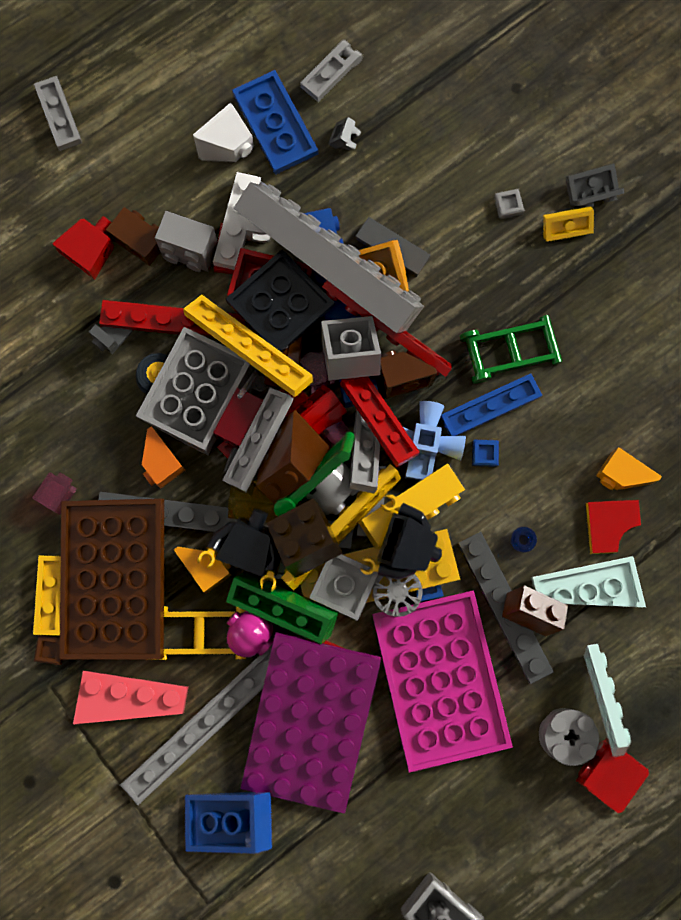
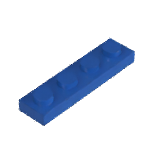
(491, 405)

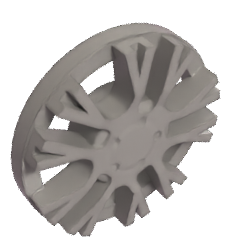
(397, 592)

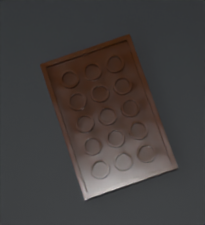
(112, 579)

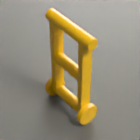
(199, 621)

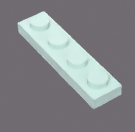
(610, 710)

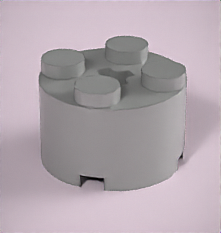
(333, 491)
(579, 747)

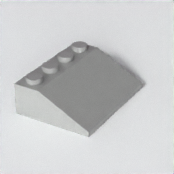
(194, 390)

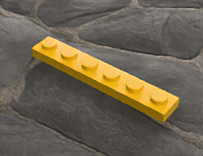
(248, 345)
(352, 514)

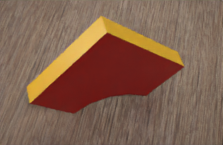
(609, 522)

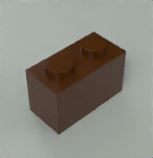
(135, 235)
(535, 611)

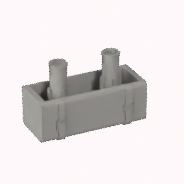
(437, 902)

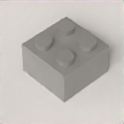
(186, 242)
(350, 348)

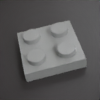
(344, 586)

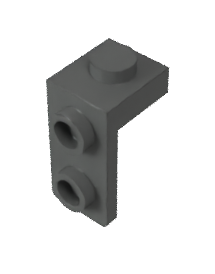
(109, 337)

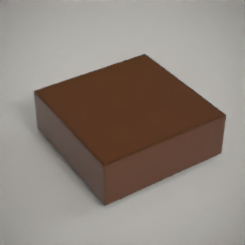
(48, 650)

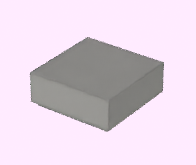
(509, 203)

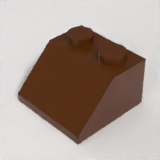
(403, 374)

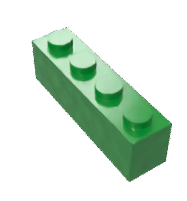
(283, 607)

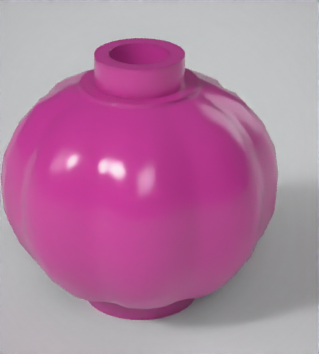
(249, 634)

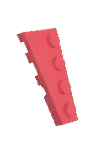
(120, 698)

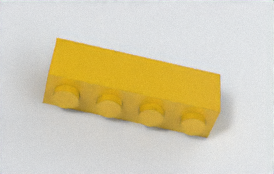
(425, 496)

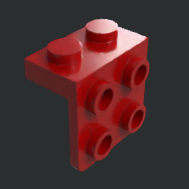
(612, 778)

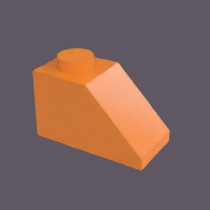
(159, 461)

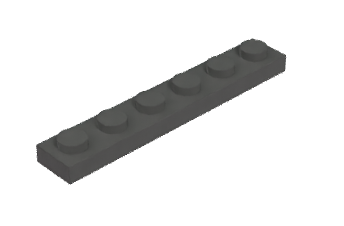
(495, 588)

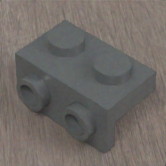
(593, 185)

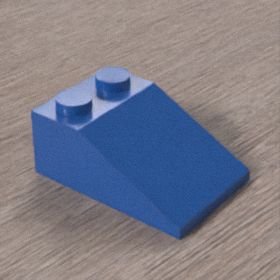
(228, 822)

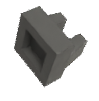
(341, 134)

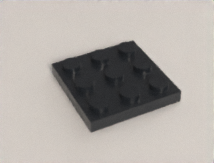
(280, 301)

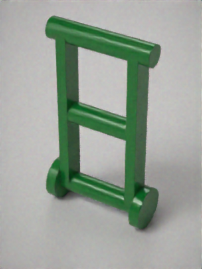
(483, 375)
(332, 460)

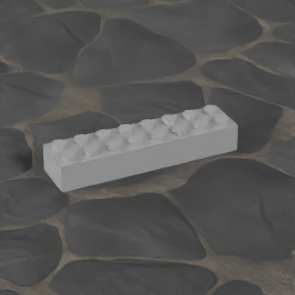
(329, 257)

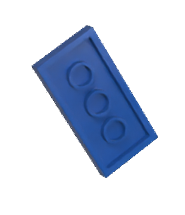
(275, 122)

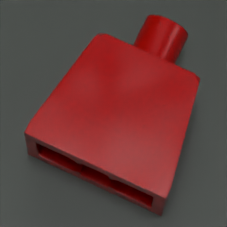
(86, 245)

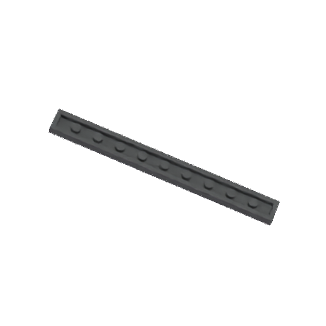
(198, 516)

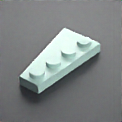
(596, 584)

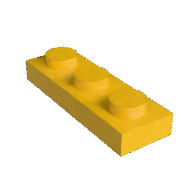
(47, 596)

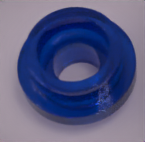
(531, 537)

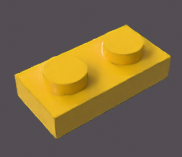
(568, 224)

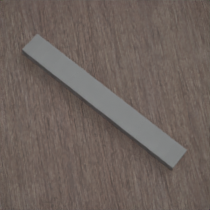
(197, 730)

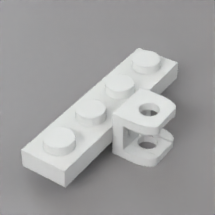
(237, 227)

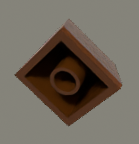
(290, 458)

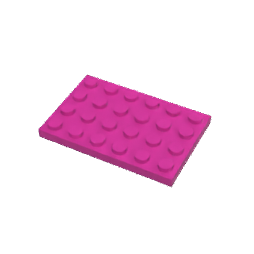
(442, 682)

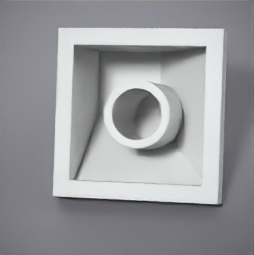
(224, 137)

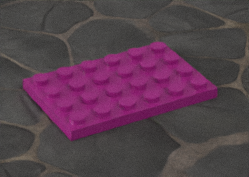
(310, 722)

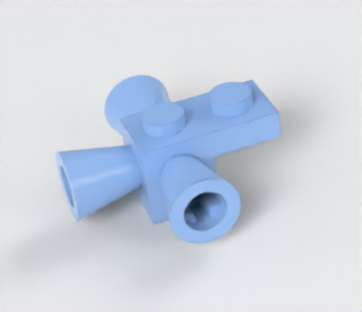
(429, 441)

